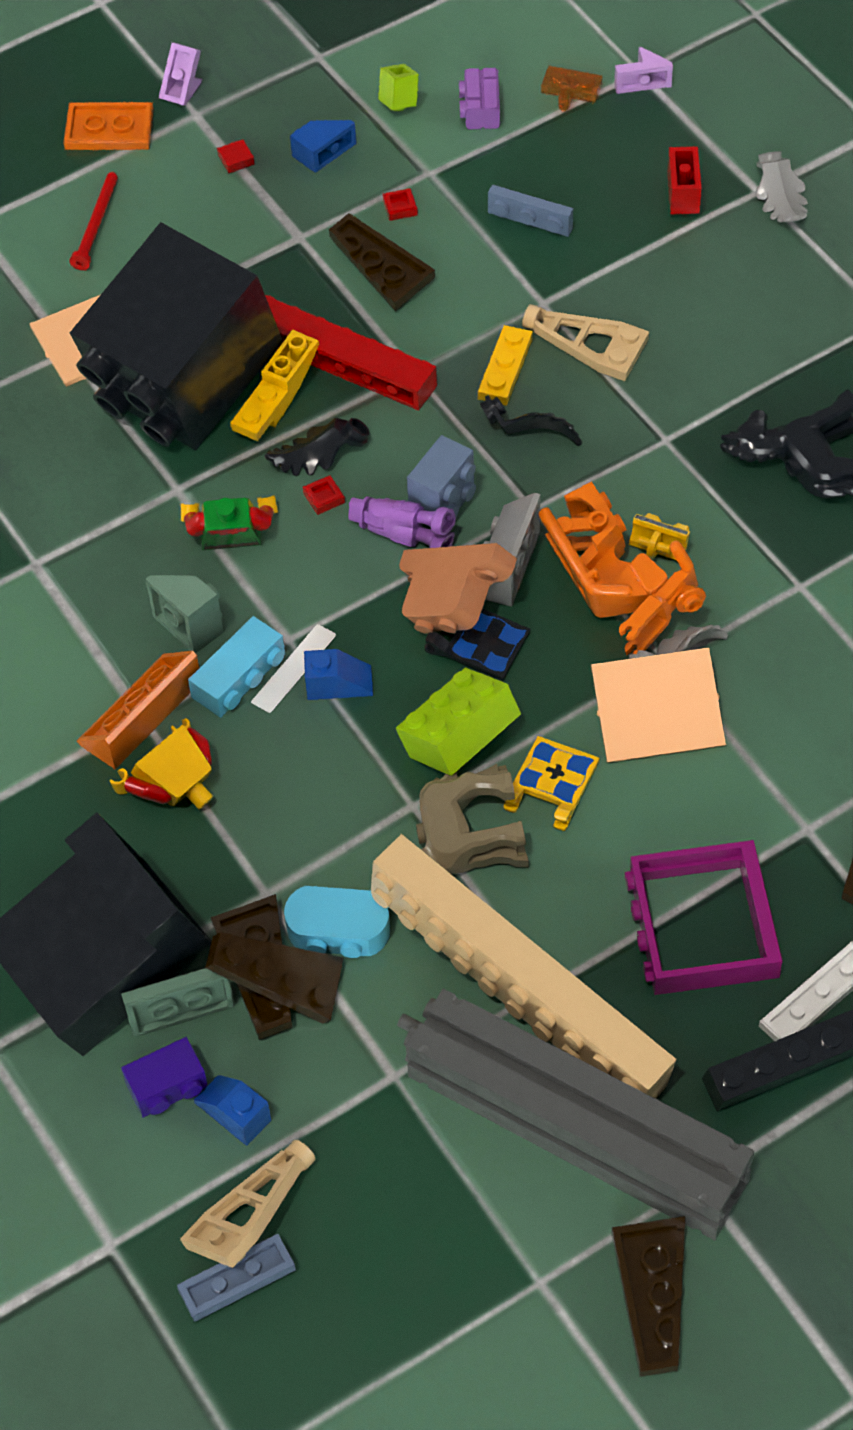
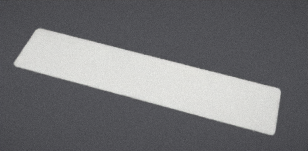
(291, 669)

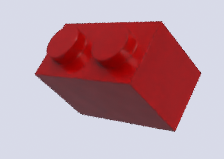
(684, 180)

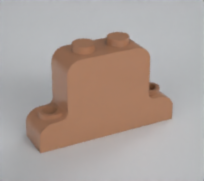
(452, 584)

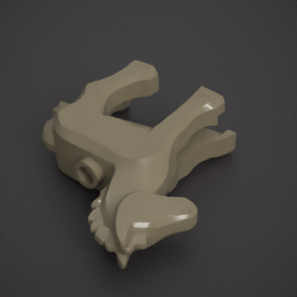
(447, 830)

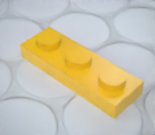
(505, 364)

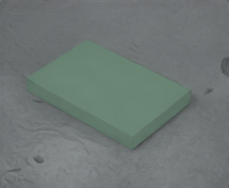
(177, 1000)

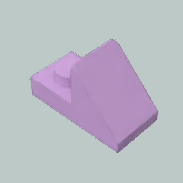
(646, 74)
(179, 76)

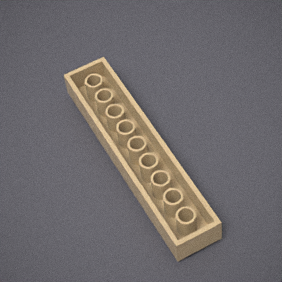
(515, 968)

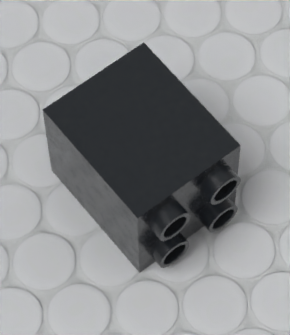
(176, 338)

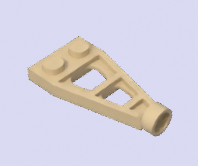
(618, 357)
(228, 1242)

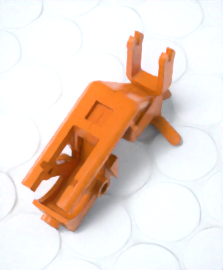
(618, 586)

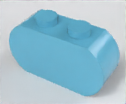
(336, 921)

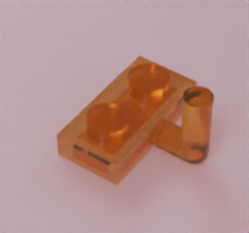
(571, 85)

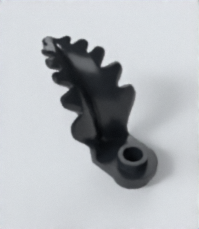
(494, 411)
(319, 446)

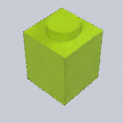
(398, 87)

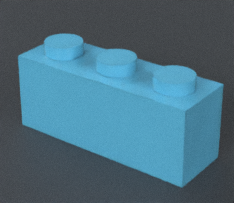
(237, 667)

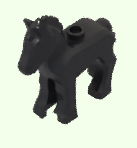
(801, 446)

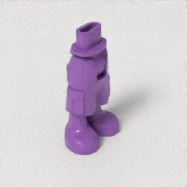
(403, 521)

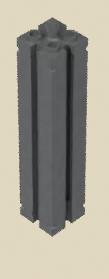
(577, 1112)

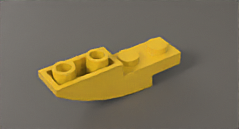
(278, 386)

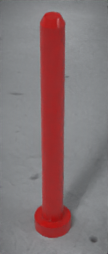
(80, 259)

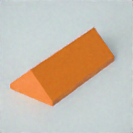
(141, 708)

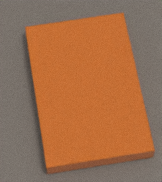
(109, 126)

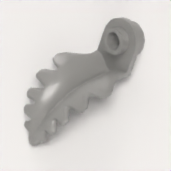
(780, 188)
(684, 639)

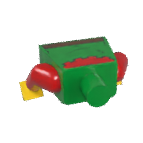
(229, 521)

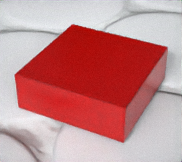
(235, 156)
(400, 204)
(323, 494)

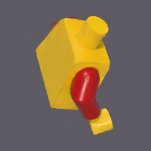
(171, 770)

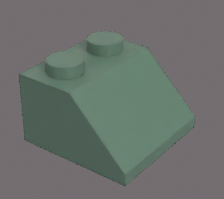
(186, 608)

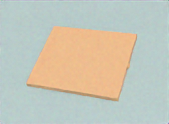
(56, 341)
(658, 705)

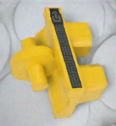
(656, 536)

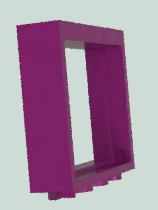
(696, 861)

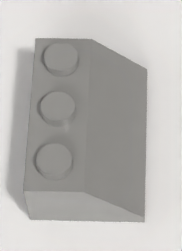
(518, 533)

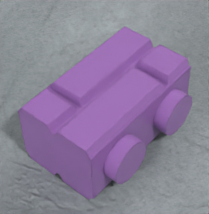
(481, 98)

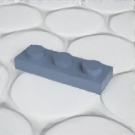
(530, 210)
(225, 1285)

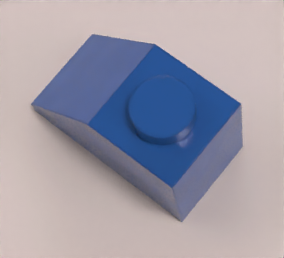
(322, 142)
(336, 675)
(235, 1107)

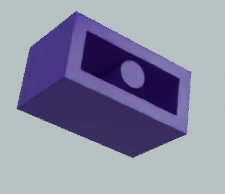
(164, 1077)

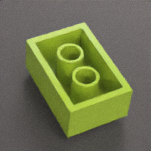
(458, 721)

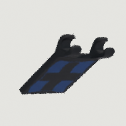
(486, 647)

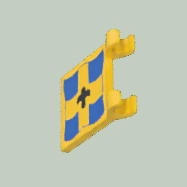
(554, 775)

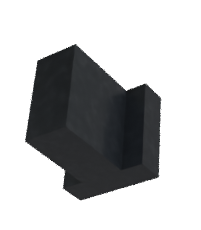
(95, 934)

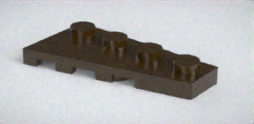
(382, 262)
(259, 922)
(282, 973)
(651, 1282)

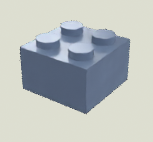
(443, 476)

